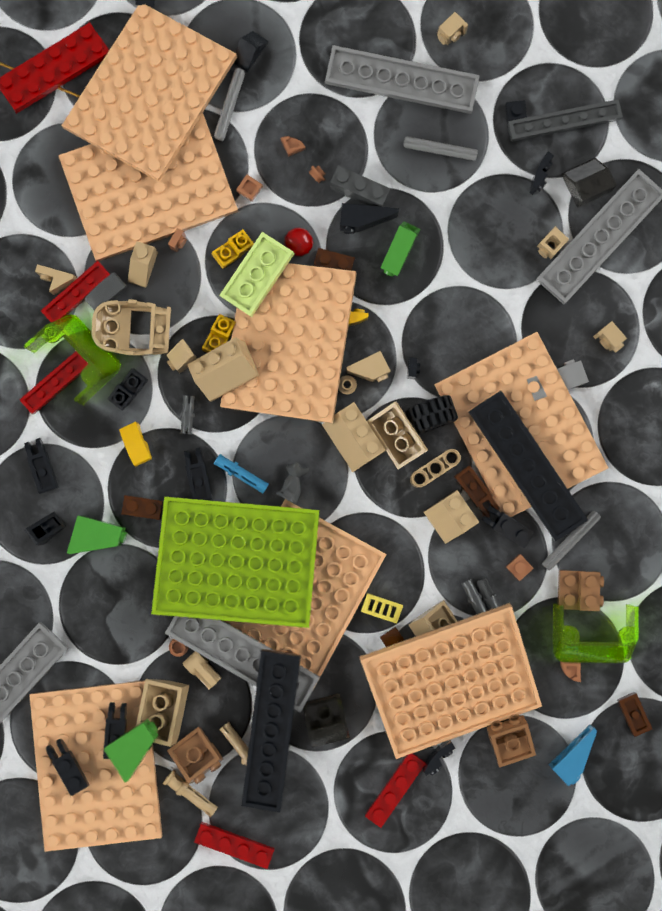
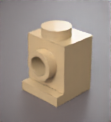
(452, 29)
(555, 238)
(611, 337)

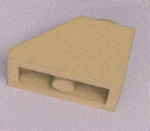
(141, 264)
(180, 357)
(370, 368)

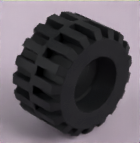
(432, 414)

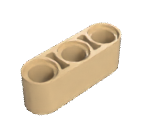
(443, 464)

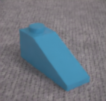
(573, 758)

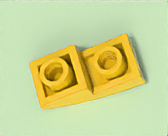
(232, 249)
(358, 316)
(219, 333)
(135, 444)

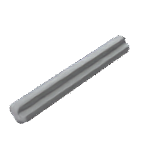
(229, 104)
(440, 148)
(570, 541)

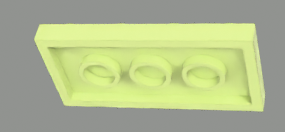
(257, 274)

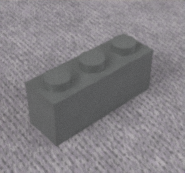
(359, 187)

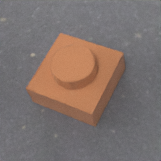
(249, 188)
(177, 240)
(519, 567)

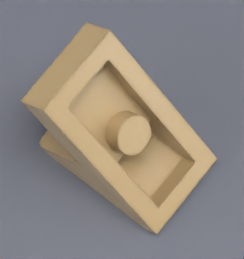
(60, 281)

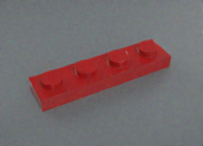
(75, 292)
(54, 383)
(395, 789)
(234, 845)

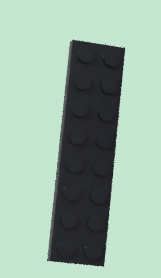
(528, 466)
(271, 730)

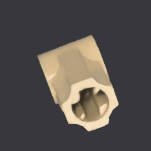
(199, 666)

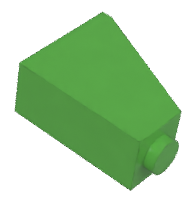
(400, 249)
(95, 535)
(131, 748)

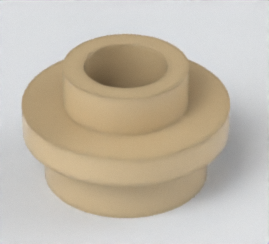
(351, 389)

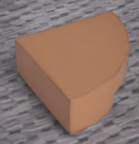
(292, 145)
(572, 670)

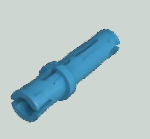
(240, 473)

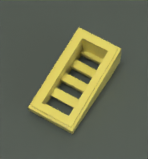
(366, 603)

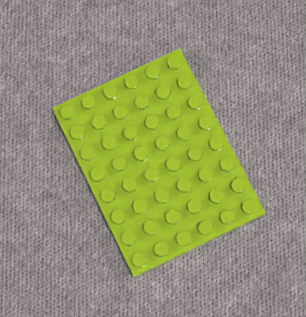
(236, 562)

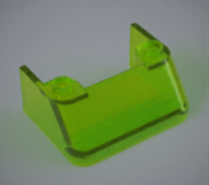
(101, 363)
(569, 649)

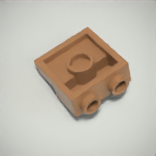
(580, 590)
(511, 740)
(195, 756)

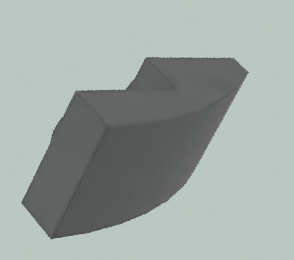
(105, 291)

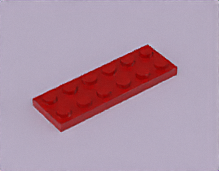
(53, 67)

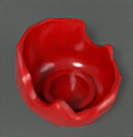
(298, 241)

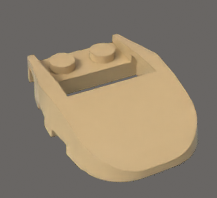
(113, 323)

